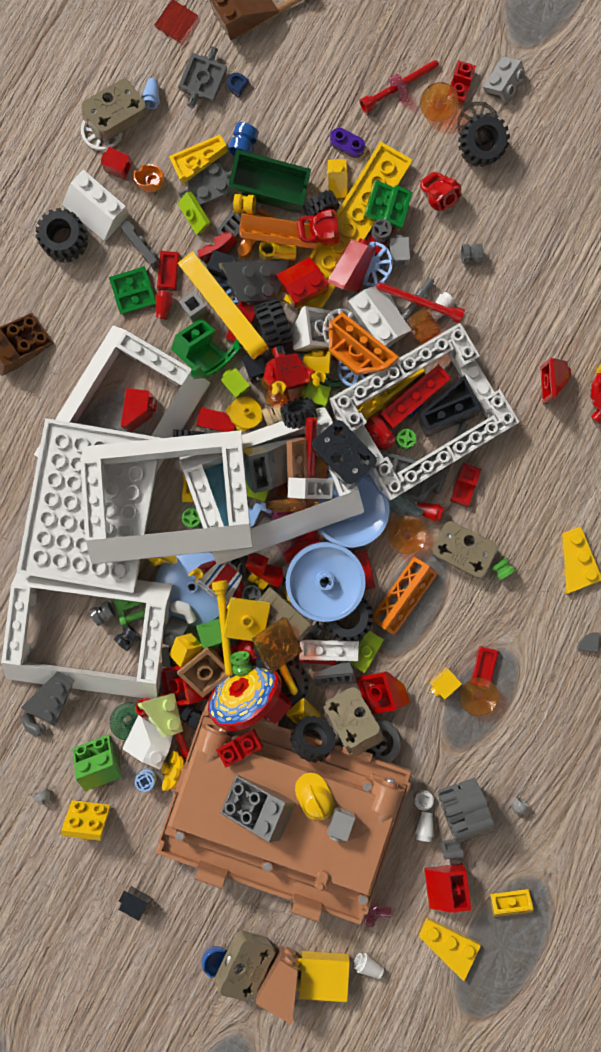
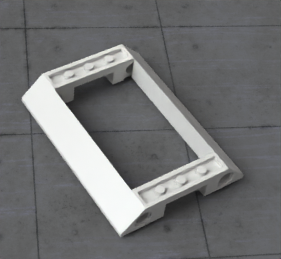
(137, 349)
(463, 354)
(97, 528)
(282, 529)
(15, 649)

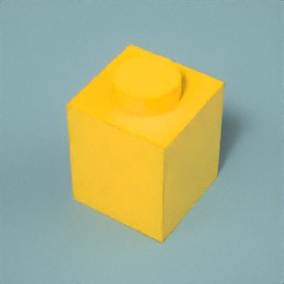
(185, 649)
(444, 684)

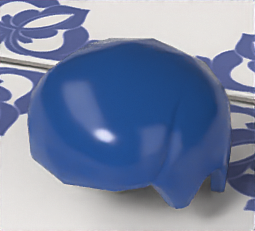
(212, 960)

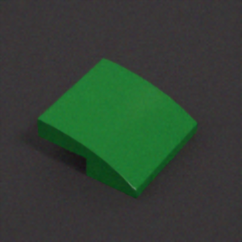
(388, 203)
(132, 290)

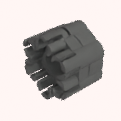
(471, 811)

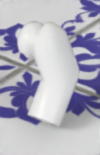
(184, 609)

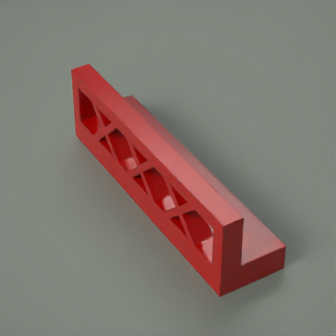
(415, 396)

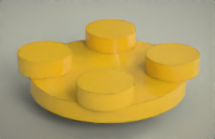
(245, 413)
(172, 771)

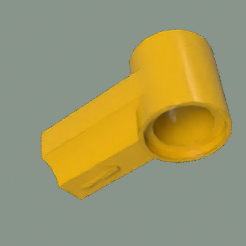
(280, 251)

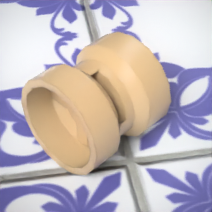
(272, 415)

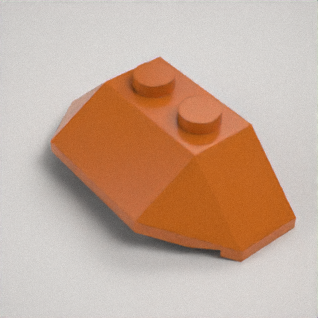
(357, 347)

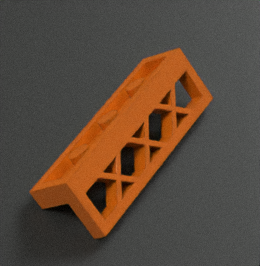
(273, 230)
(407, 597)

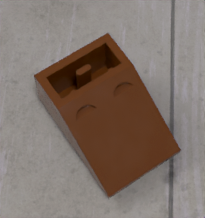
(21, 342)

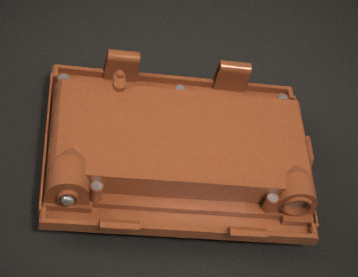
(306, 861)

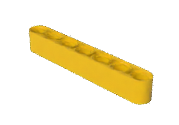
(223, 305)

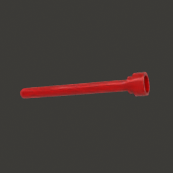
(369, 102)
(455, 313)

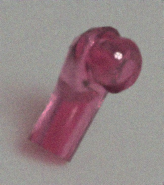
(402, 88)
(376, 912)

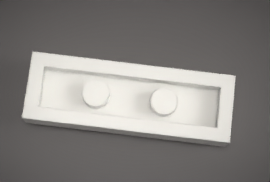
(329, 650)

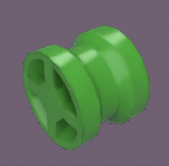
(408, 437)
(189, 516)
(503, 568)
(241, 663)

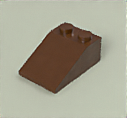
(242, 15)

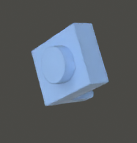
(256, 511)

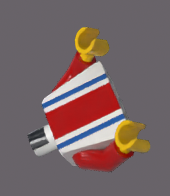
(210, 572)

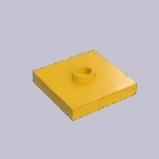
(245, 618)

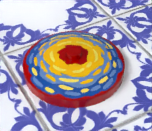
(244, 698)

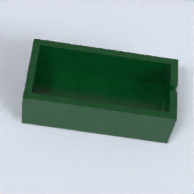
(270, 180)

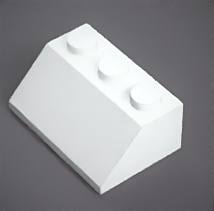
(95, 205)
(378, 316)

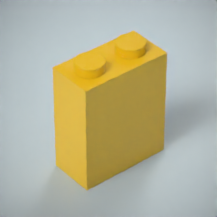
(323, 976)

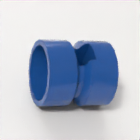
(244, 139)

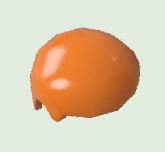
(149, 178)

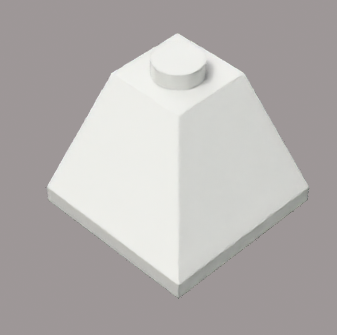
(309, 330)
(146, 743)

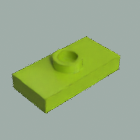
(193, 213)
(367, 650)

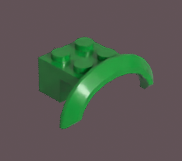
(199, 352)

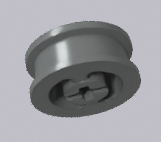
(394, 749)

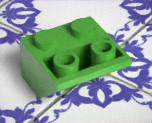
(96, 763)

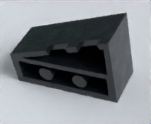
(452, 408)

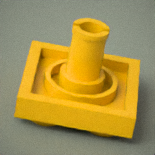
(85, 820)

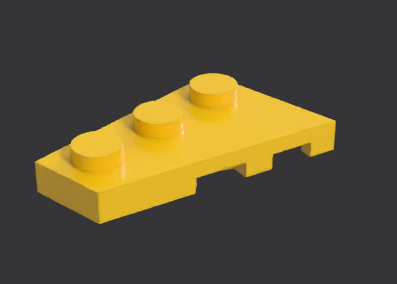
(196, 158)
(578, 561)
(451, 946)

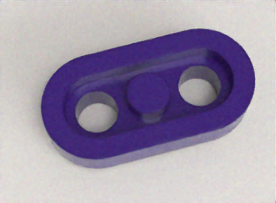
(346, 143)

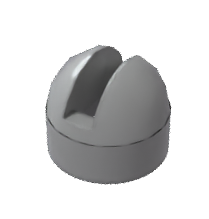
(41, 795)
(519, 806)

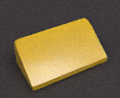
(301, 710)
(511, 903)

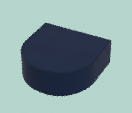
(237, 83)

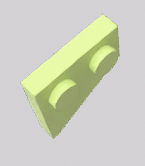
(163, 714)

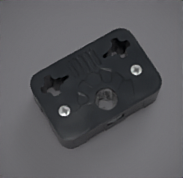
(348, 449)

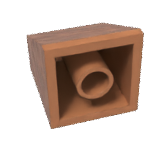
(279, 985)

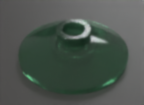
(117, 724)

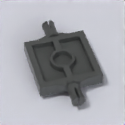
(202, 77)
(209, 184)

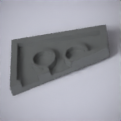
(50, 698)

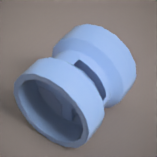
(148, 776)

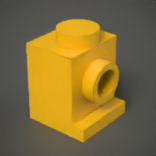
(318, 360)

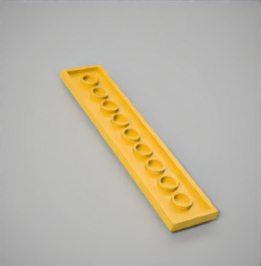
(385, 166)

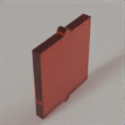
(176, 20)

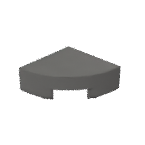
(589, 642)

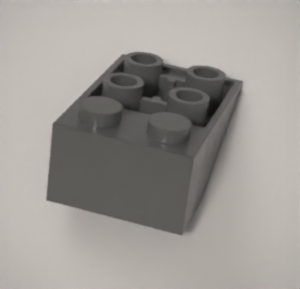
(266, 465)
(258, 808)

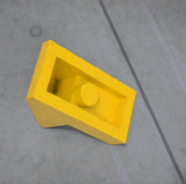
(337, 177)

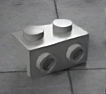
(505, 78)

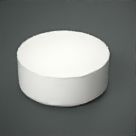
(423, 800)

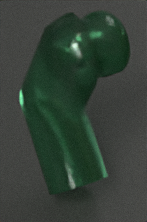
(333, 384)

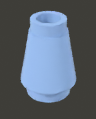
(151, 94)

